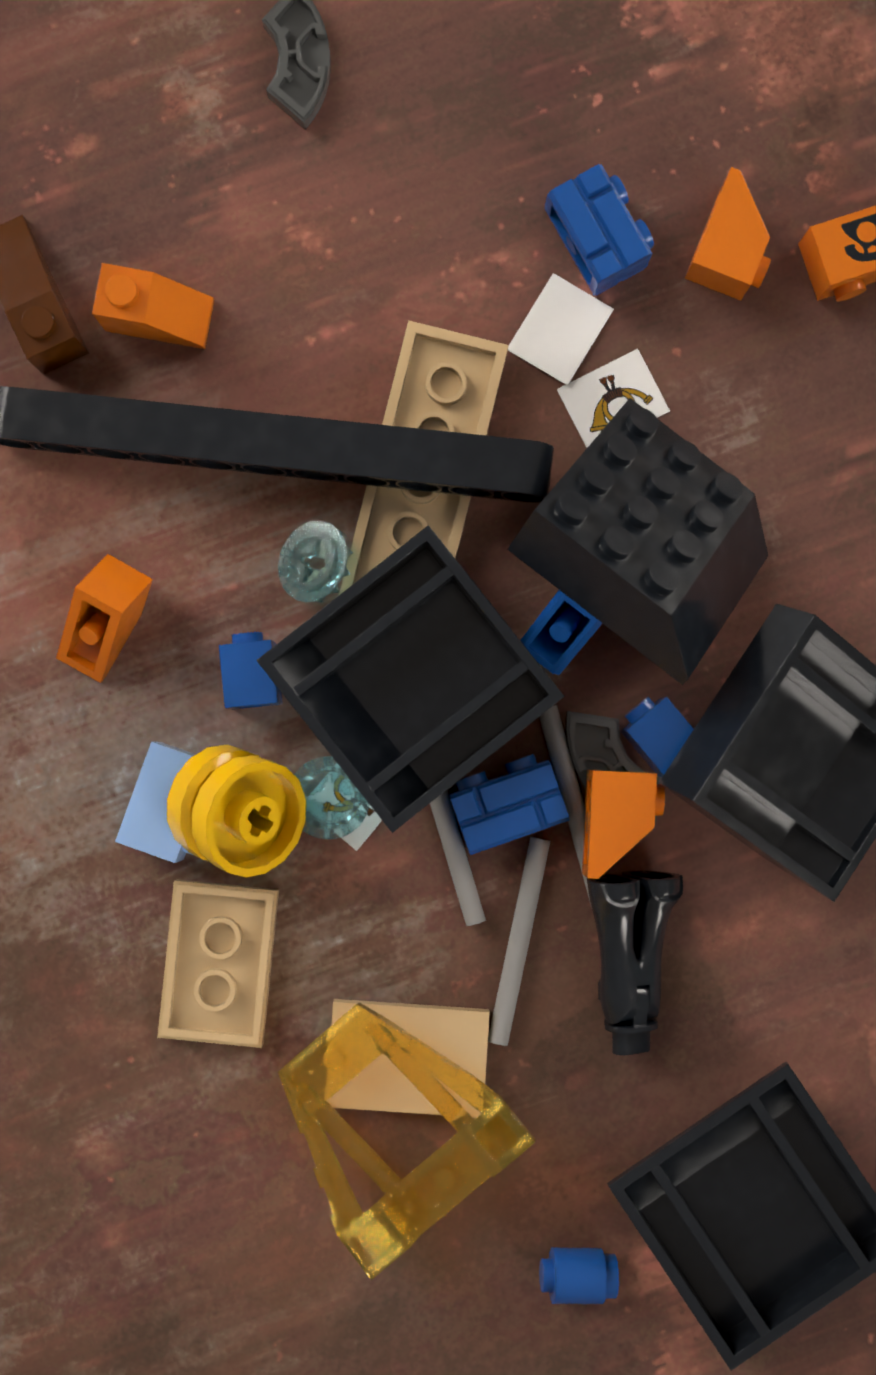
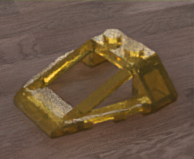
(438, 1183)

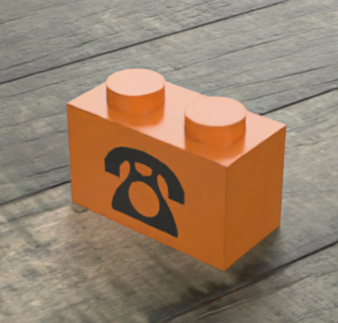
(841, 255)

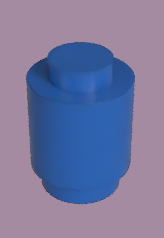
(579, 1275)

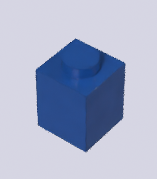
(242, 677)
(657, 732)

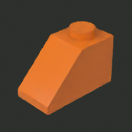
(732, 242)
(151, 307)
(102, 616)
(617, 816)

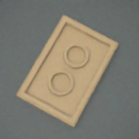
(218, 963)
(451, 1031)

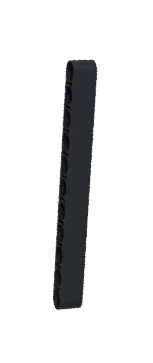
(276, 444)

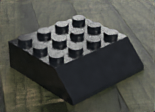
(648, 539)
(410, 678)
(790, 752)
(755, 1215)

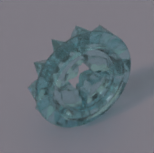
(312, 540)
(346, 814)

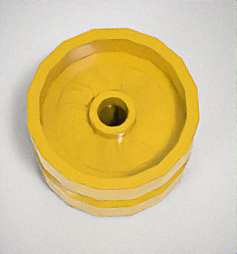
(236, 810)

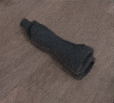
(631, 929)

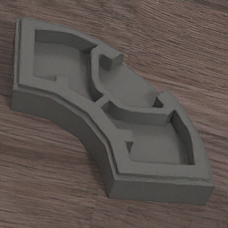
(302, 59)
(596, 745)

